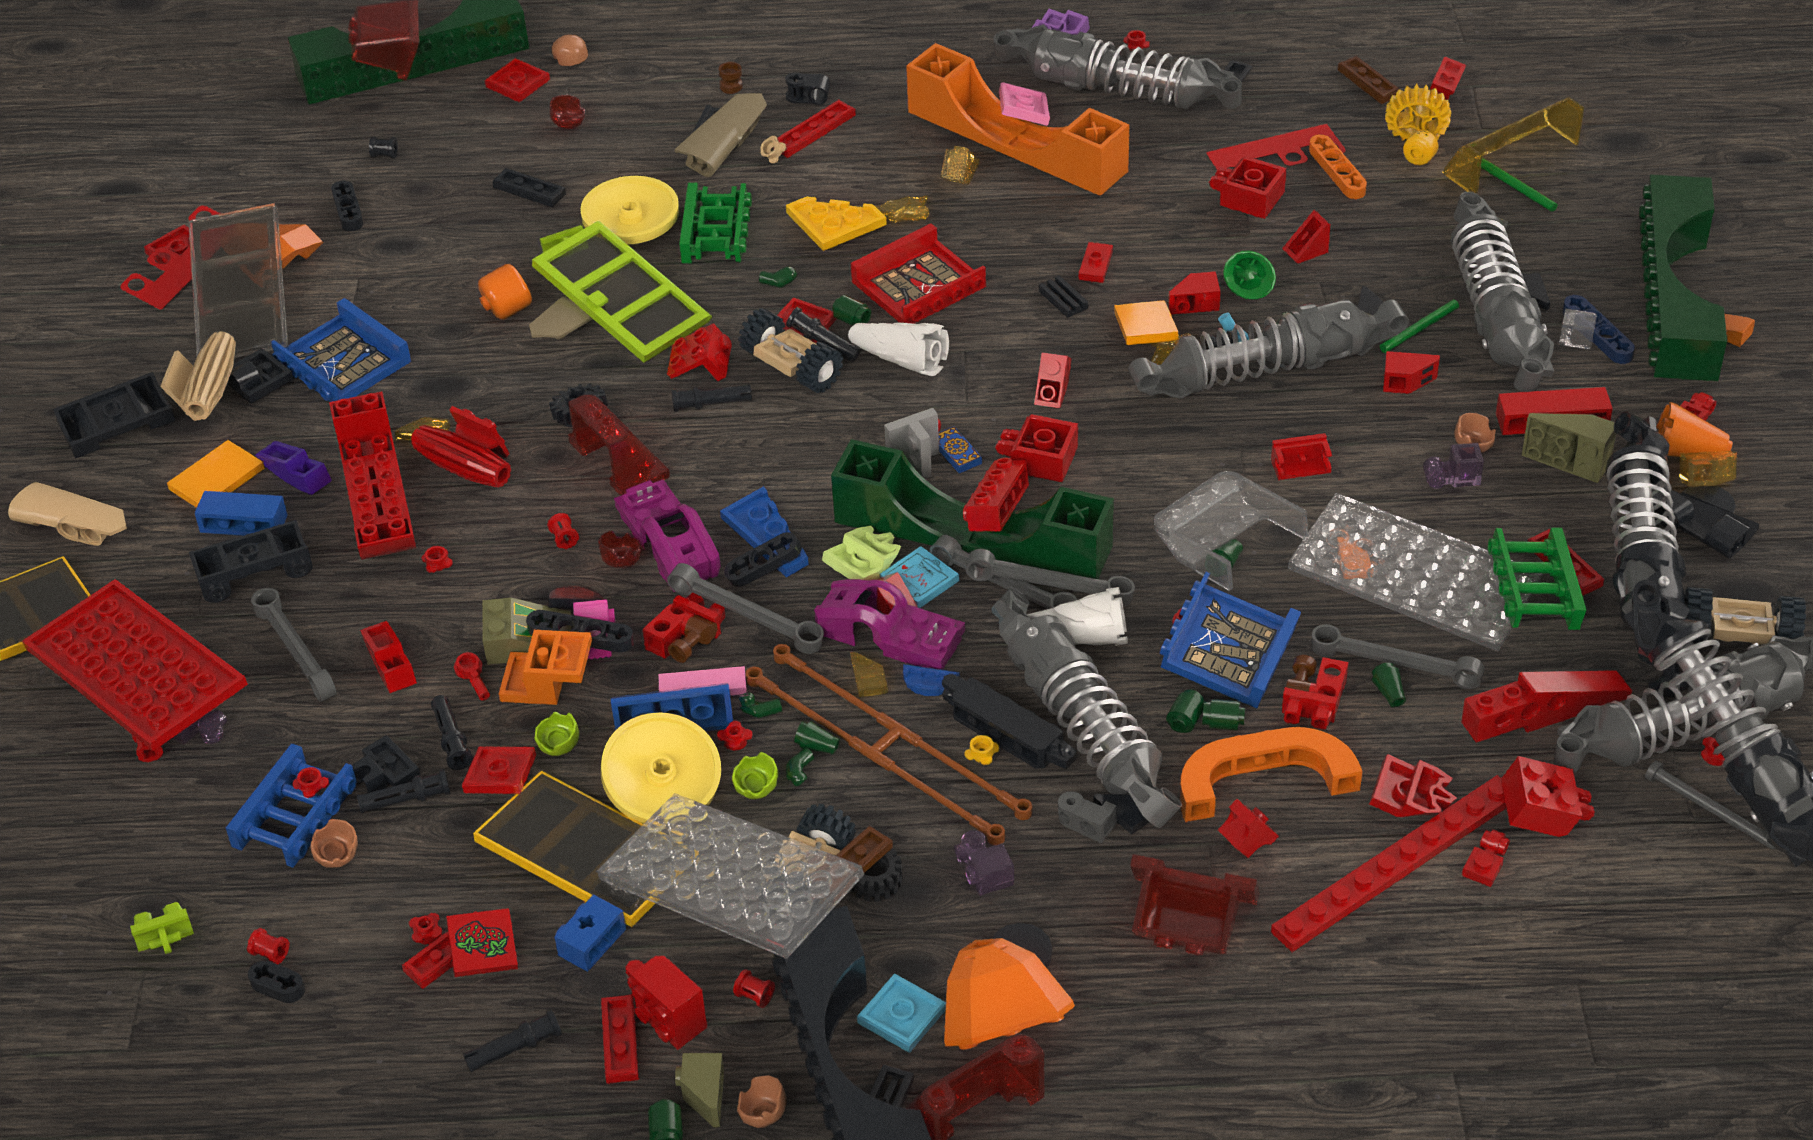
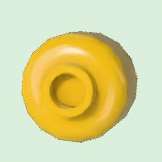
(1420, 147)

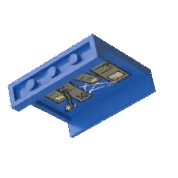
(344, 354)
(1227, 643)

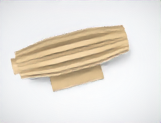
(202, 385)

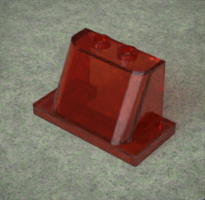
(386, 35)
(630, 459)
(1188, 906)

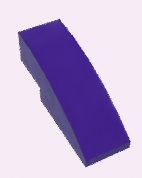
(294, 467)

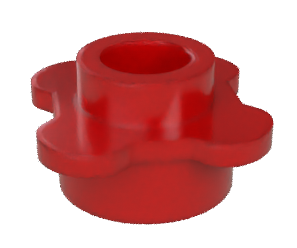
(1136, 39)
(436, 559)
(735, 736)
(1708, 752)
(310, 781)
(428, 934)

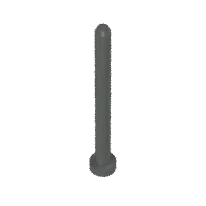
(1656, 772)

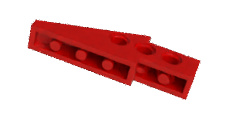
(1539, 701)

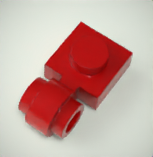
(1700, 405)
(1485, 864)

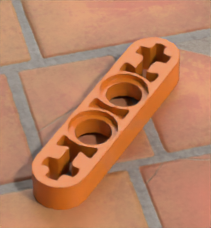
(1341, 164)

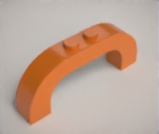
(1261, 752)

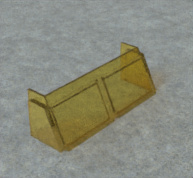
(1466, 163)

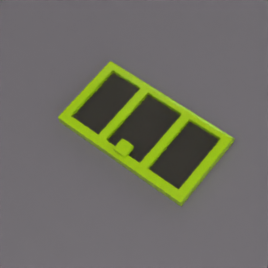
(621, 291)

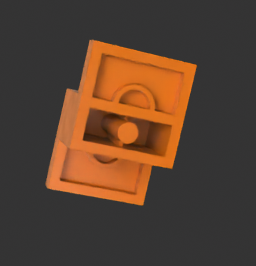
(550, 661)

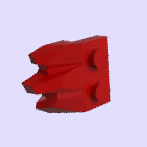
(1411, 789)

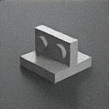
(917, 439)

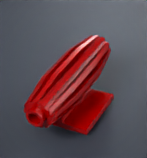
(467, 450)

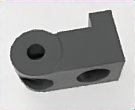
(1086, 816)

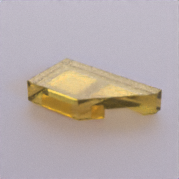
(405, 432)
(868, 676)

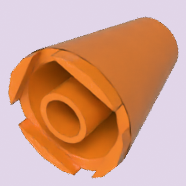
(1690, 433)

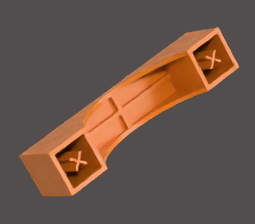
(952, 94)

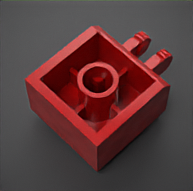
(1250, 186)
(1044, 444)
(1544, 797)
(667, 1000)

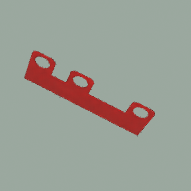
(1278, 144)
(175, 276)

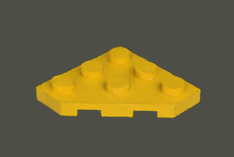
(834, 221)

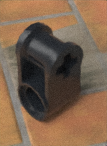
(807, 88)

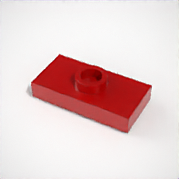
(1095, 262)

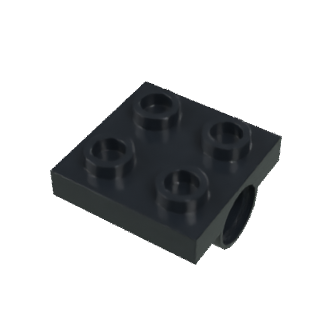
(258, 375)

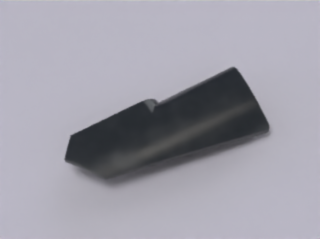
(1708, 524)

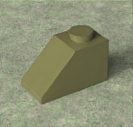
(702, 1084)

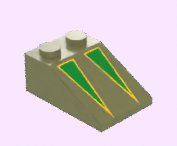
(506, 627)

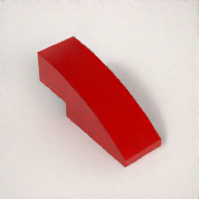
(388, 656)

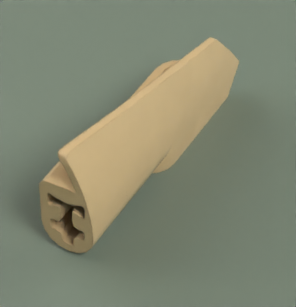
(71, 514)

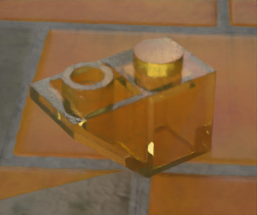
(959, 165)
(1707, 468)

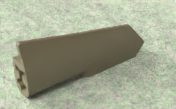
(722, 133)
(559, 320)

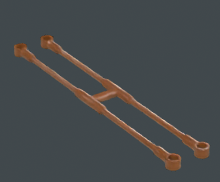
(783, 656)

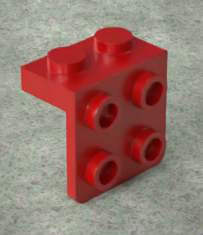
(703, 347)

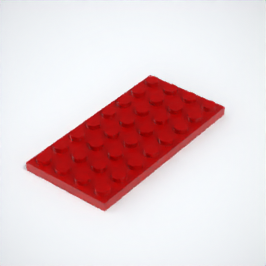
(135, 664)

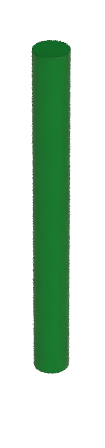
(1518, 185)
(1419, 326)

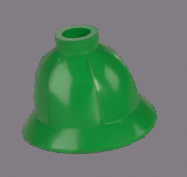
(1249, 275)

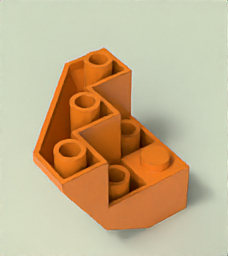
(297, 240)
(998, 993)

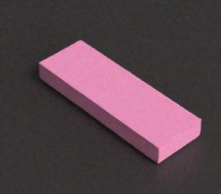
(734, 676)

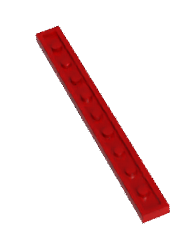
(1390, 865)

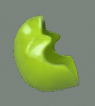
(557, 734)
(755, 776)

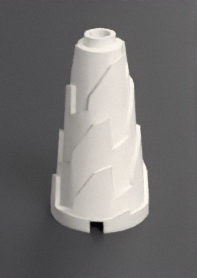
(907, 344)
(1092, 619)

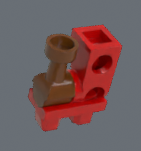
(686, 618)
(1312, 699)

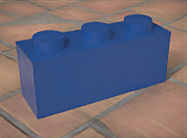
(239, 512)

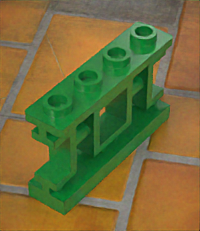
(714, 236)

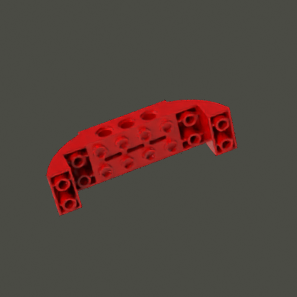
(372, 476)

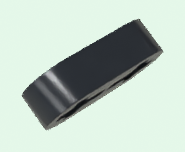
(278, 978)

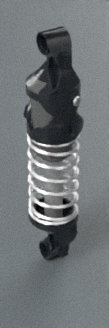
(1645, 548)
(1757, 755)

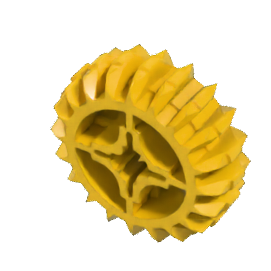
(1422, 107)

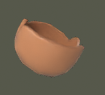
(569, 50)
(1474, 429)
(334, 844)
(763, 1102)

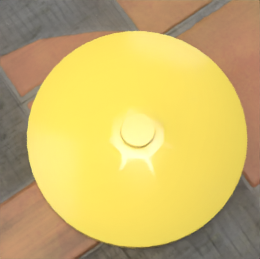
(632, 208)
(655, 759)

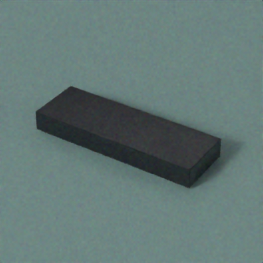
(529, 187)

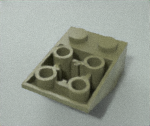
(1570, 443)

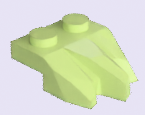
(862, 554)

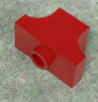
(1247, 829)

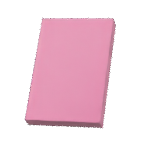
(1024, 104)

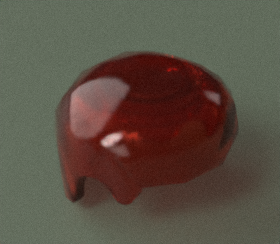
(566, 111)
(619, 551)

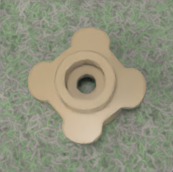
(768, 146)

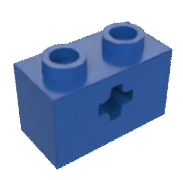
(590, 932)

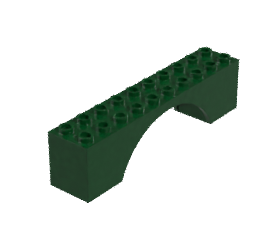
(468, 35)
(1685, 329)
(885, 491)

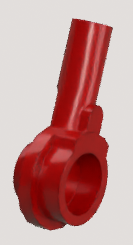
(469, 667)

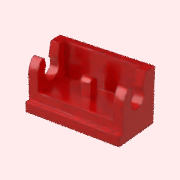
(1448, 77)
(1301, 456)

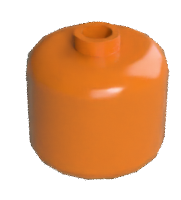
(504, 292)

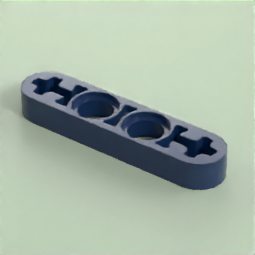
(1618, 347)

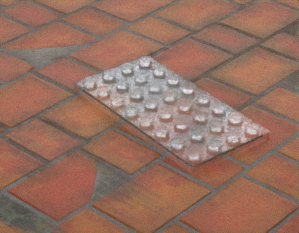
(1408, 570)
(731, 874)

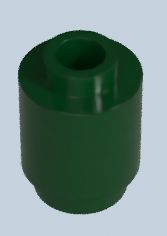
(851, 310)
(1185, 711)
(1223, 714)
(665, 1121)

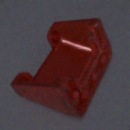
(1010, 1068)

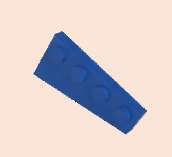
(757, 522)

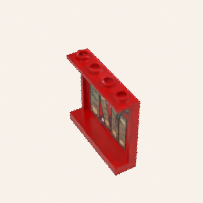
(916, 276)

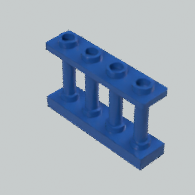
(278, 785)

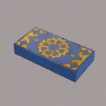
(958, 450)

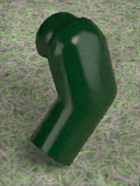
(778, 279)
(757, 709)
(795, 766)

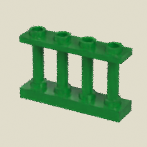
(1559, 566)

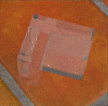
(1577, 329)

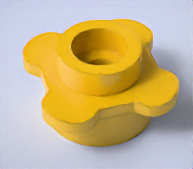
(982, 749)

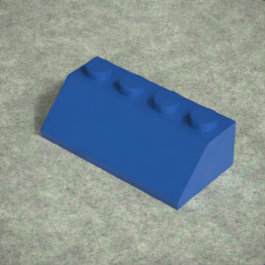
(704, 705)

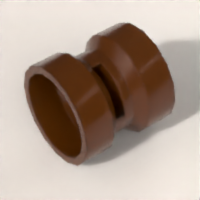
(730, 77)

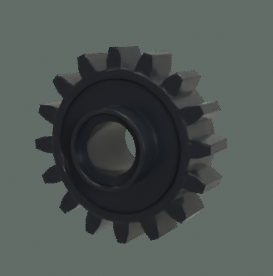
(560, 408)

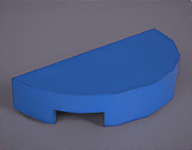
(925, 680)

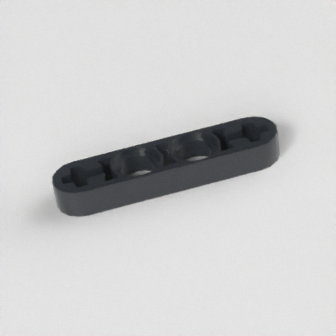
(613, 635)

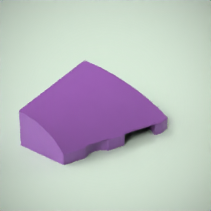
(1069, 22)

